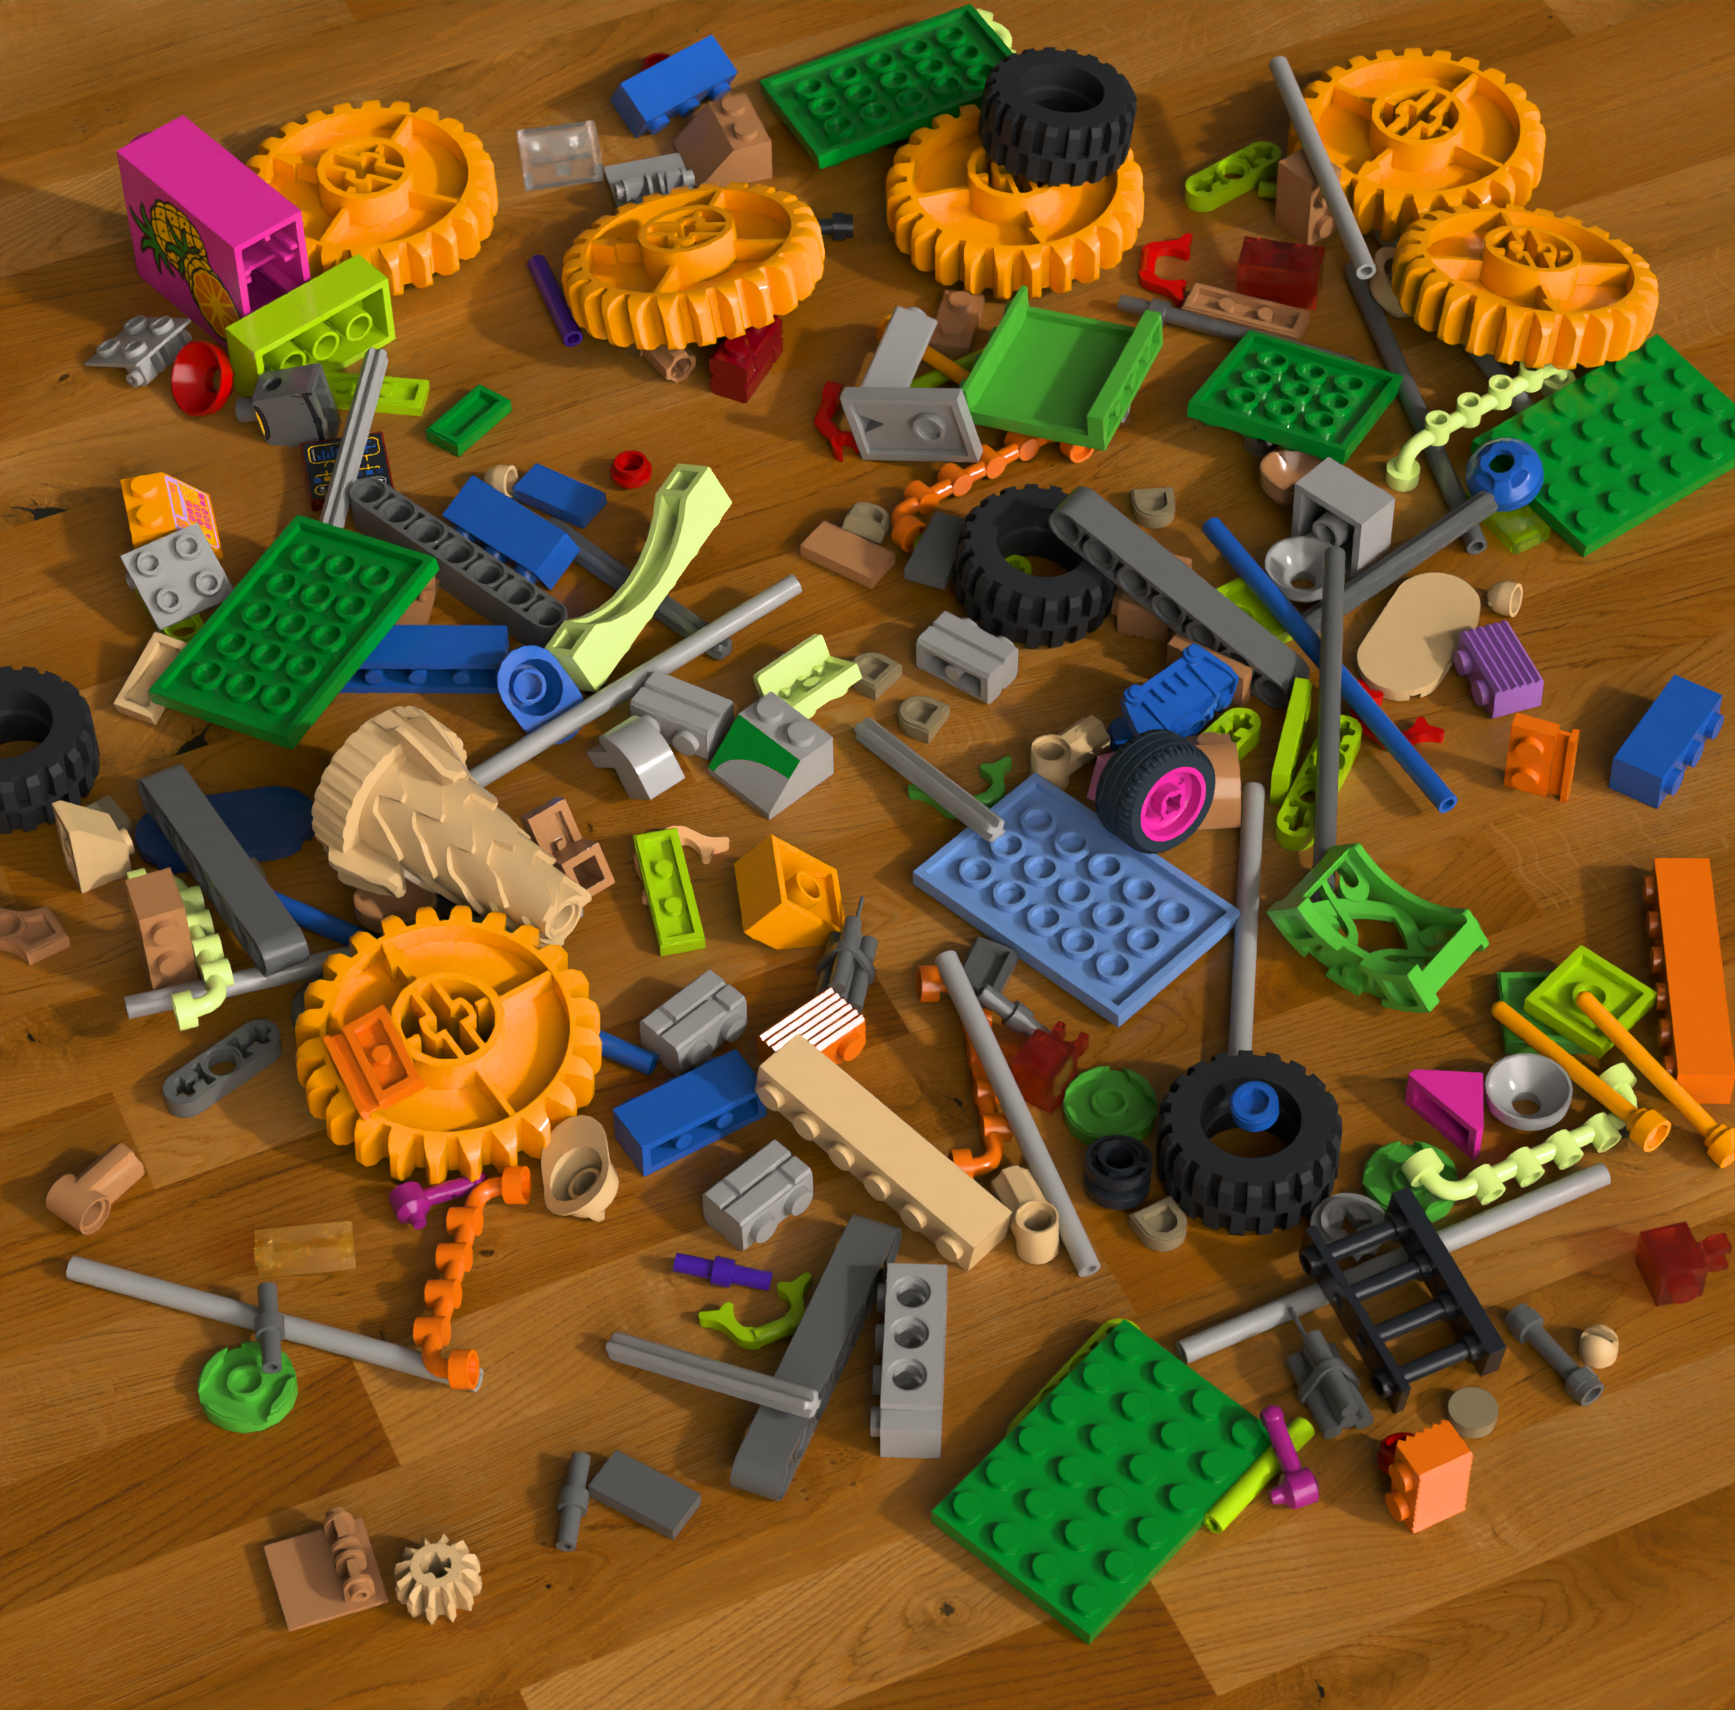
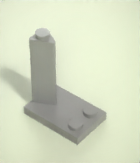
(905, 421)

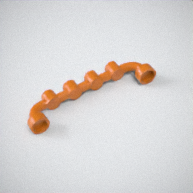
(958, 481)
(993, 1125)
(454, 1260)

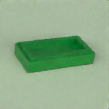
(468, 420)

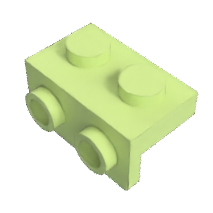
(807, 676)

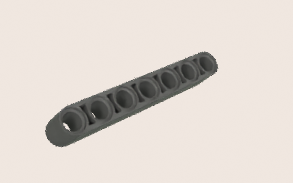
(463, 566)
(1175, 592)
(223, 870)
(817, 1355)

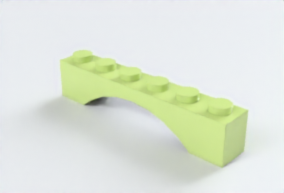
(682, 519)

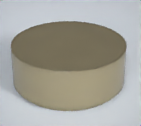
(1472, 1412)

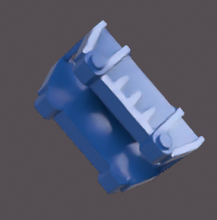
(1176, 698)

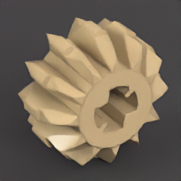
(438, 1579)

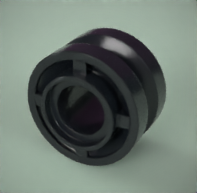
(1117, 1172)

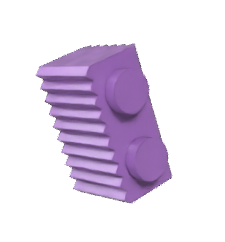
(1498, 670)

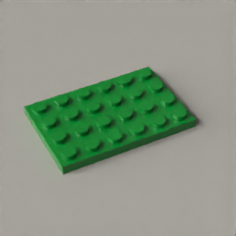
(886, 85)
(1623, 444)
(294, 631)
(1103, 1481)

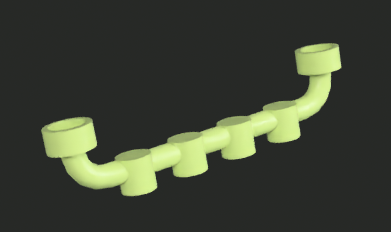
(1404, 470)
(208, 957)
(1526, 1163)

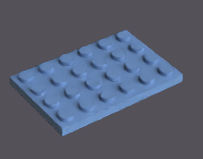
(1077, 900)

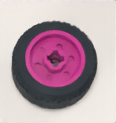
(1155, 791)

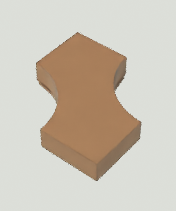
(32, 934)

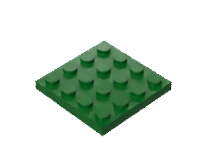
(1294, 397)

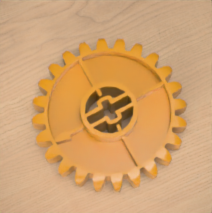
(1424, 136)
(384, 187)
(996, 228)
(693, 265)
(1524, 286)
(489, 1025)

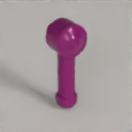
(413, 1202)
(1296, 1484)

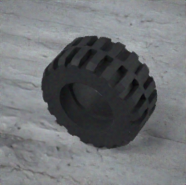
(1057, 117)
(1020, 604)
(64, 762)
(1243, 1190)

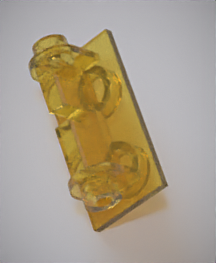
(304, 1249)

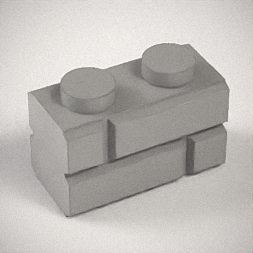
(967, 657)
(684, 714)
(694, 1023)
(758, 1196)

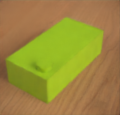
(319, 322)

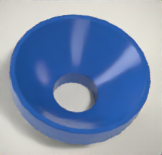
(1511, 488)

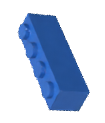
(434, 660)

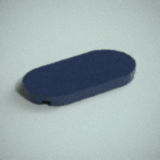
(264, 821)

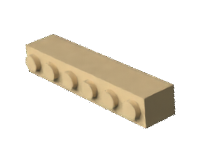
(882, 1152)

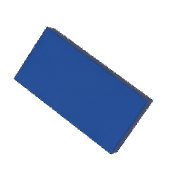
(559, 496)

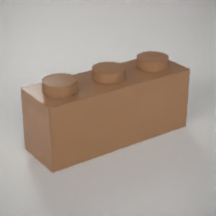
(161, 929)

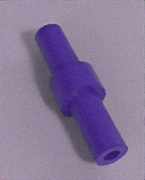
(722, 1272)

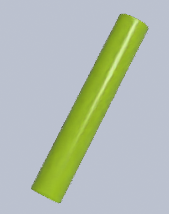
(1254, 1480)

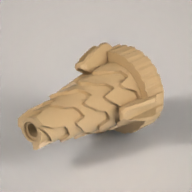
(408, 808)

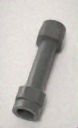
(1581, 1383)

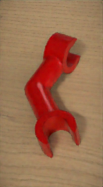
(823, 421)

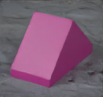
(1450, 1104)

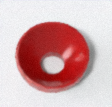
(193, 378)

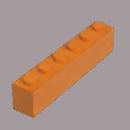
(1690, 978)

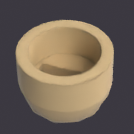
(502, 478)
(1505, 598)
(1598, 1346)

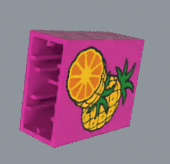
(208, 227)

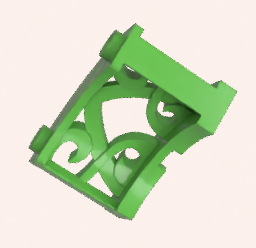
(1431, 933)

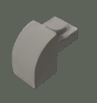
(639, 758)

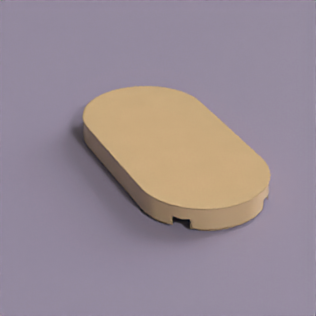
(1417, 635)

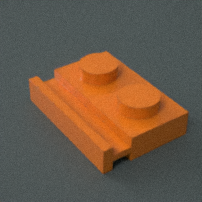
(1540, 757)
(374, 1062)

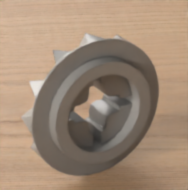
(1359, 1211)

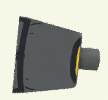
(292, 406)

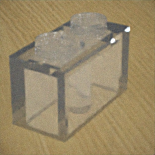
(559, 155)

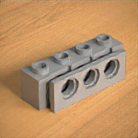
(911, 1362)

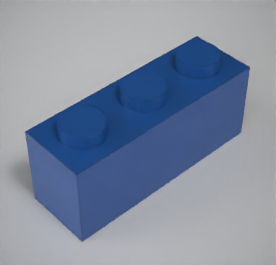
(674, 87)
(511, 533)
(1666, 742)
(688, 1112)

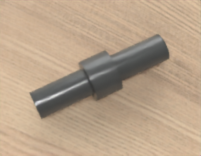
(1014, 1015)
(269, 1327)
(573, 1501)

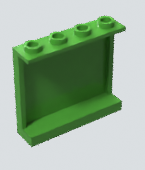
(1060, 373)

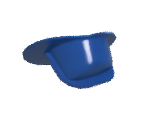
(536, 687)

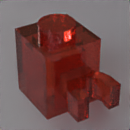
(1048, 1066)
(1678, 1265)

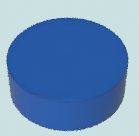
(1254, 1106)

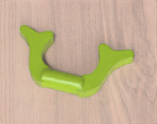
(755, 1338)

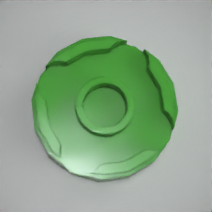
(1109, 1103)
(1384, 1176)
(241, 1395)

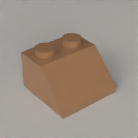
(726, 144)

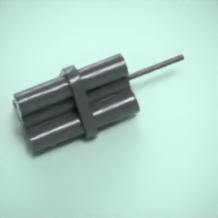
(848, 962)
(1327, 1385)

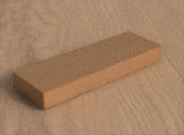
(1247, 311)

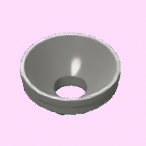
(1297, 559)
(1528, 1078)

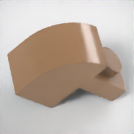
(1226, 803)
(556, 832)

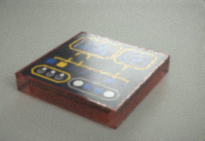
(320, 458)

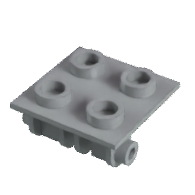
(647, 176)
(143, 347)
(177, 576)

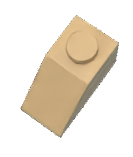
(92, 845)

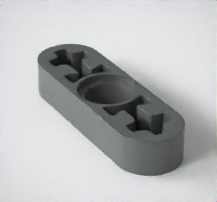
(213, 1086)

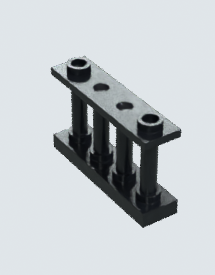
(1427, 1262)

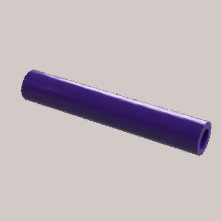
(554, 300)

